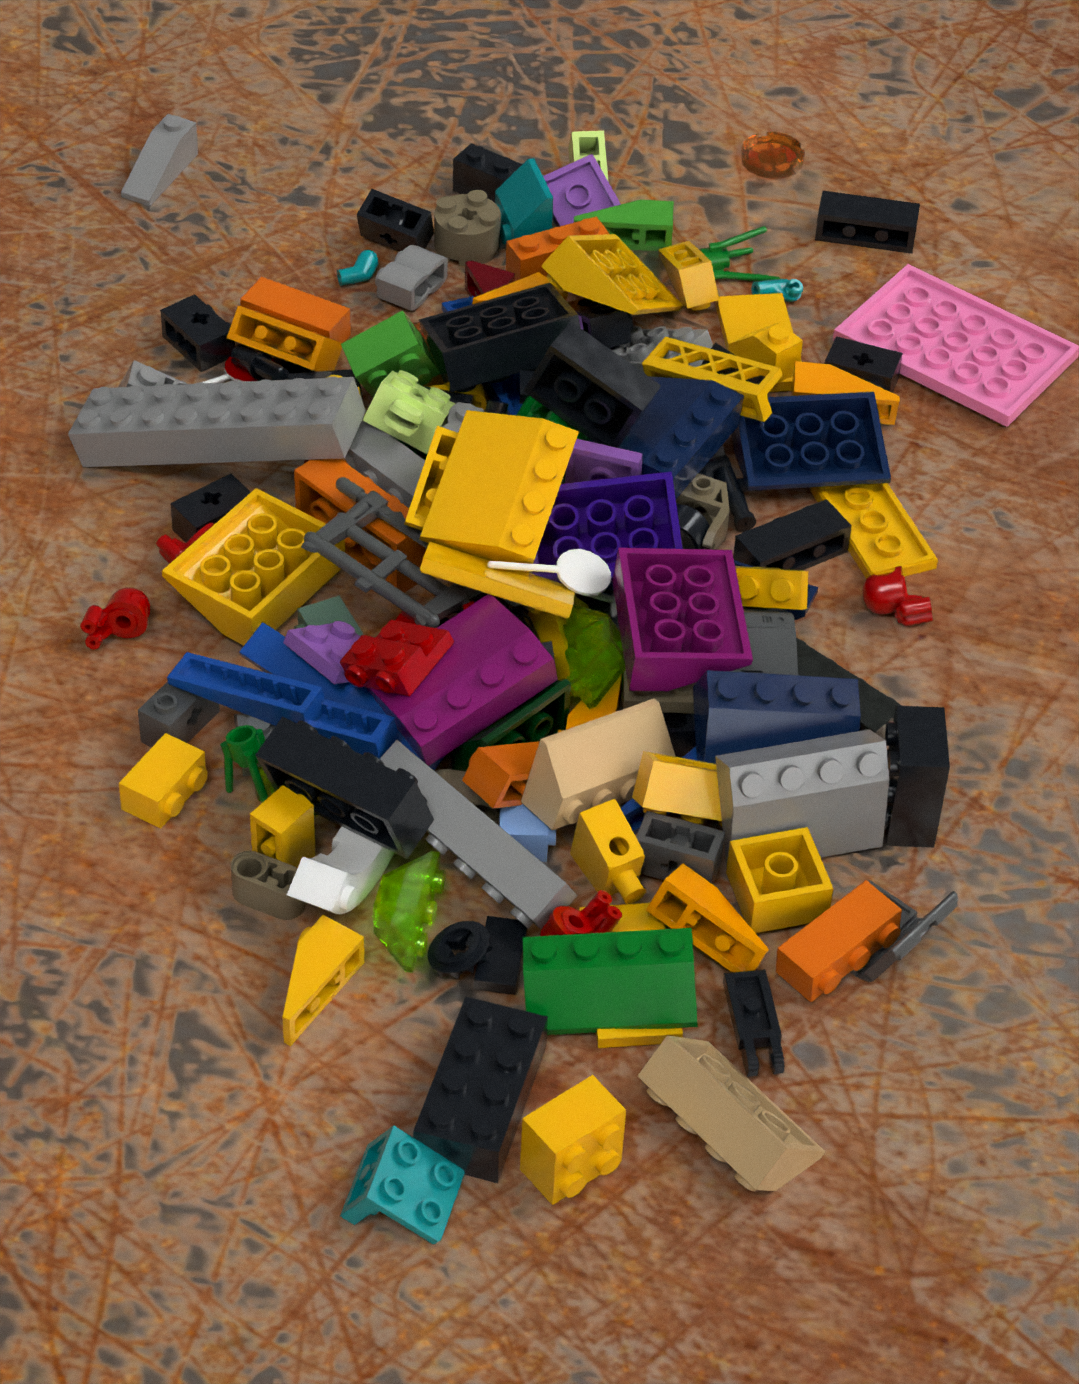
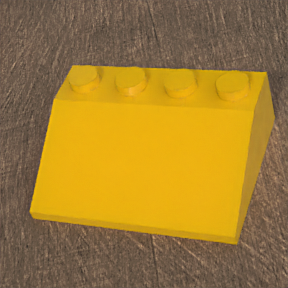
(609, 274)
(499, 486)
(252, 567)

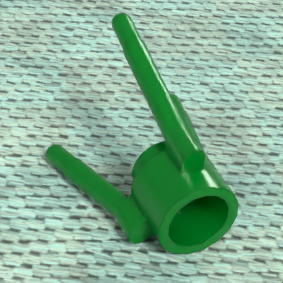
(719, 257)
(241, 748)

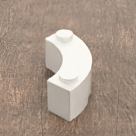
(343, 876)

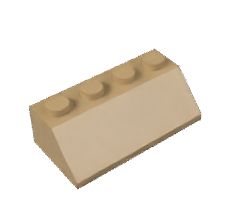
(593, 763)
(728, 1113)

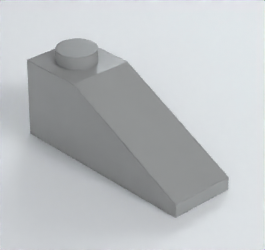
(162, 159)

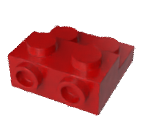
(396, 657)

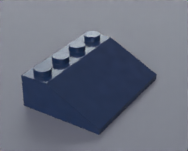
(684, 427)
(813, 443)
(769, 710)

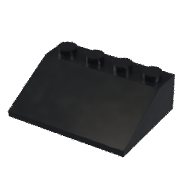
(496, 336)

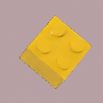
(778, 879)
(572, 1140)

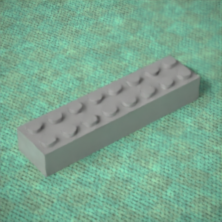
(218, 422)

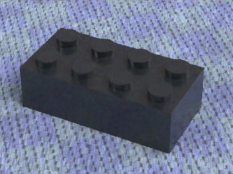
(347, 786)
(482, 1086)

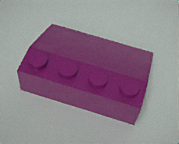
(678, 616)
(475, 683)

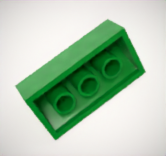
(611, 980)

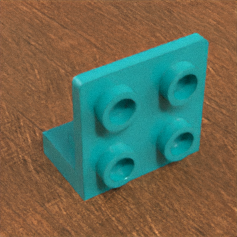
(405, 1184)

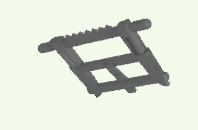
(349, 524)

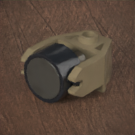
(711, 527)

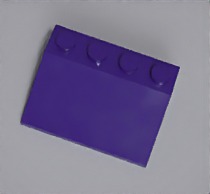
(611, 516)

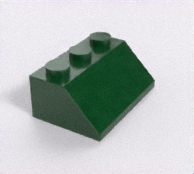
(528, 722)

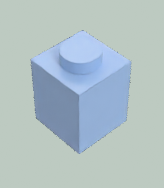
(527, 830)

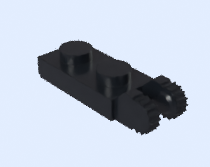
(754, 1018)

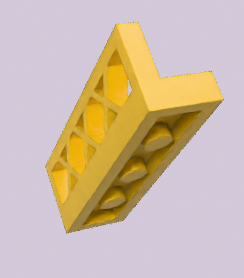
(755, 396)

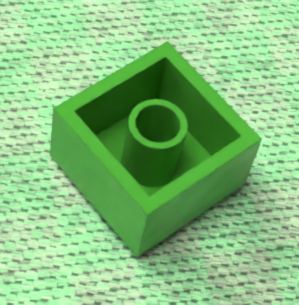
(388, 347)

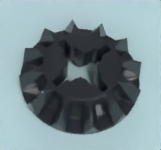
(459, 937)

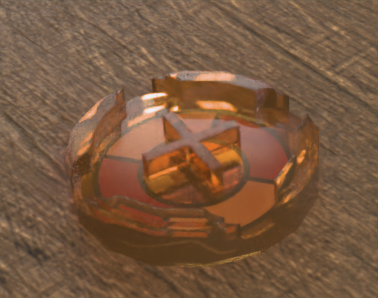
(772, 155)

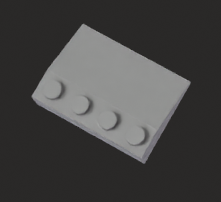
(819, 783)

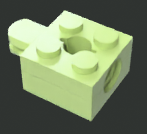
(408, 410)

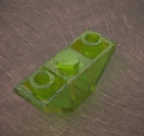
(592, 654)
(406, 907)

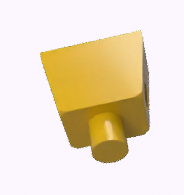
(609, 851)

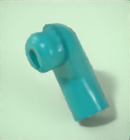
(361, 271)
(791, 289)

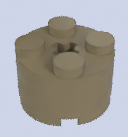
(467, 227)

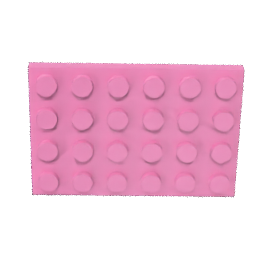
(960, 344)

